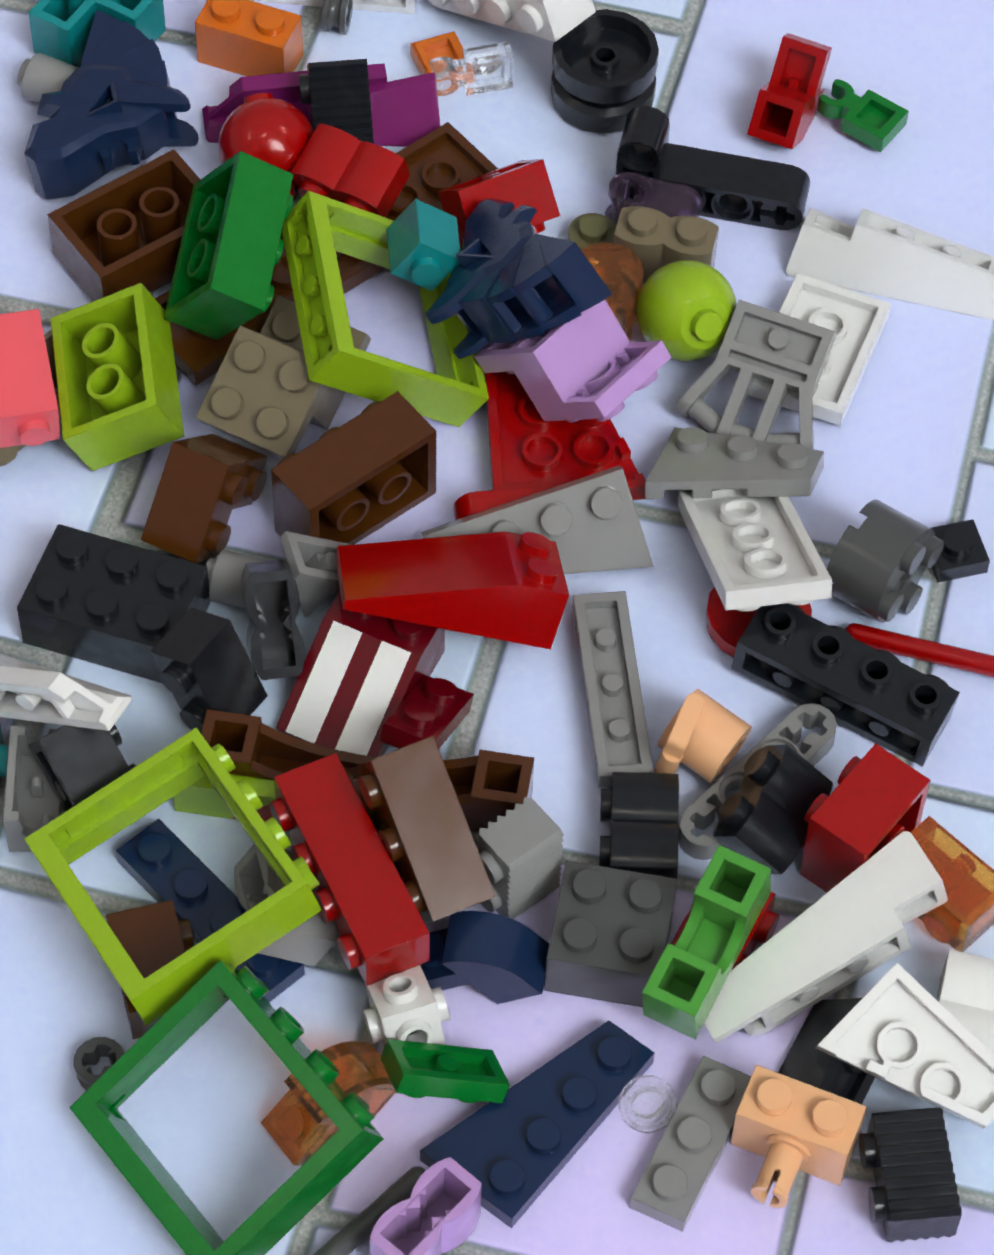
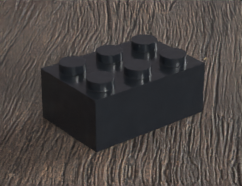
(108, 600)

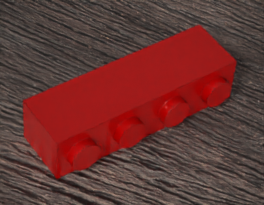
(355, 873)

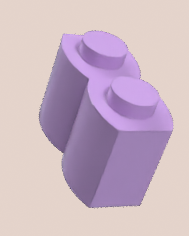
(435, 1217)

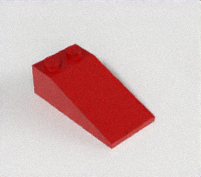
(468, 584)

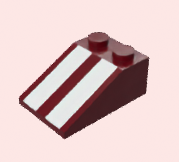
(357, 678)

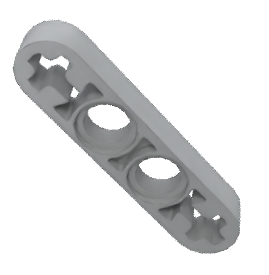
(787, 732)

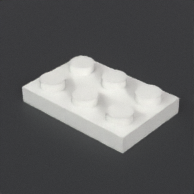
(857, 326)

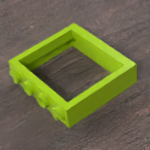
(311, 238)
(129, 800)

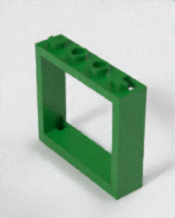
(316, 1073)

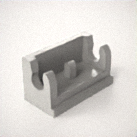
(28, 794)

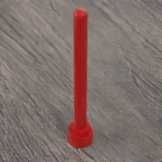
(923, 649)

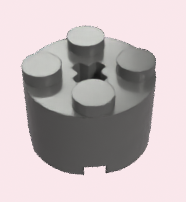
(883, 562)

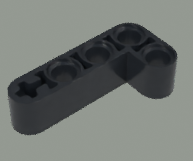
(729, 184)

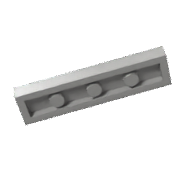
(611, 685)

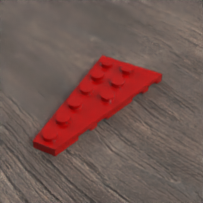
(546, 453)

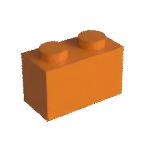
(248, 37)

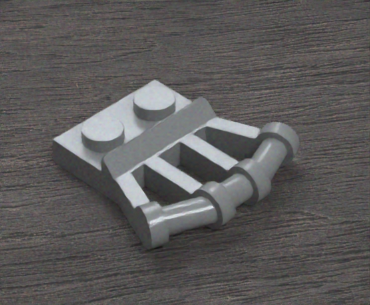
(770, 349)

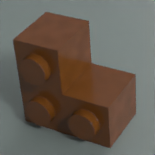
(197, 493)

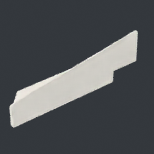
(894, 262)
(56, 698)
(830, 942)

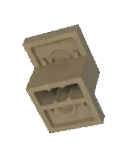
(265, 386)

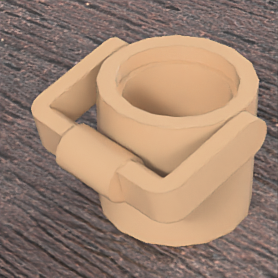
(701, 737)

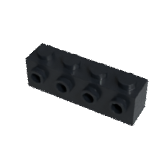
(858, 684)

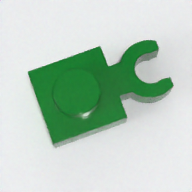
(865, 118)

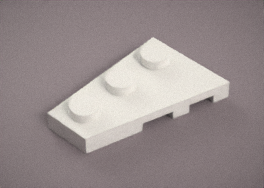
(918, 1047)

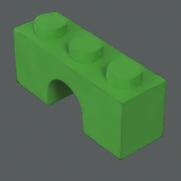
(720, 921)

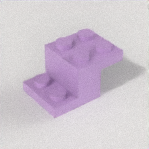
(579, 366)

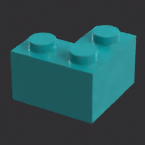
(63, 26)

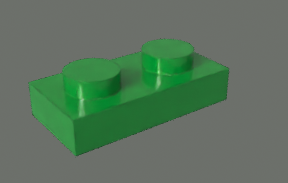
(444, 1071)

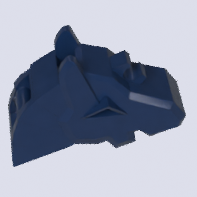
(107, 112)
(514, 280)

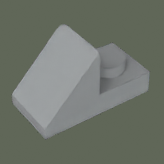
(312, 567)

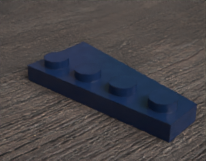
(542, 1121)

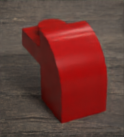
(792, 96)

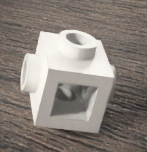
(406, 1009)

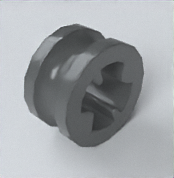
(337, 14)
(90, 1053)

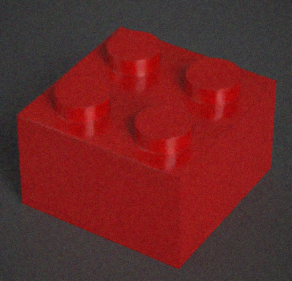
(861, 816)

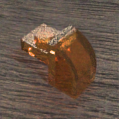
(301, 1124)

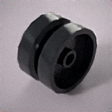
(604, 71)

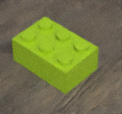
(116, 377)

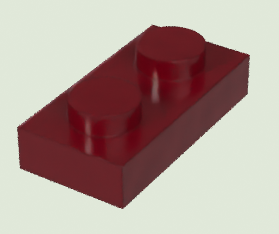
(429, 710)

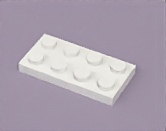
(755, 549)

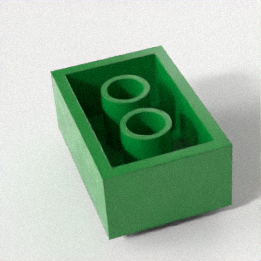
(230, 246)

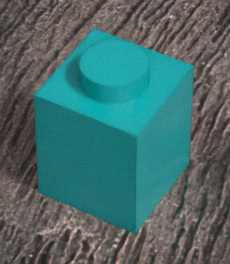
(423, 245)

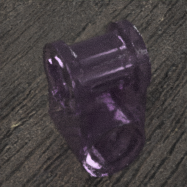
(652, 193)

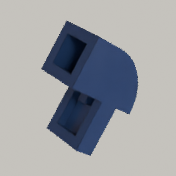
(490, 954)

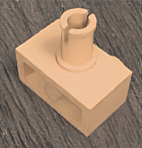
(795, 1131)

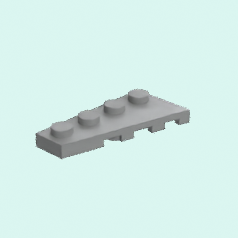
(587, 519)

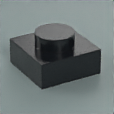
(962, 551)

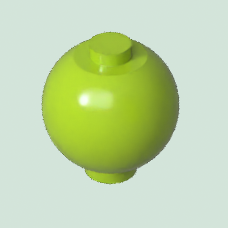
(686, 308)

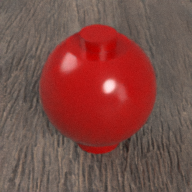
(266, 130)

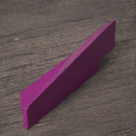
(399, 108)

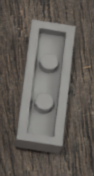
(691, 1145)

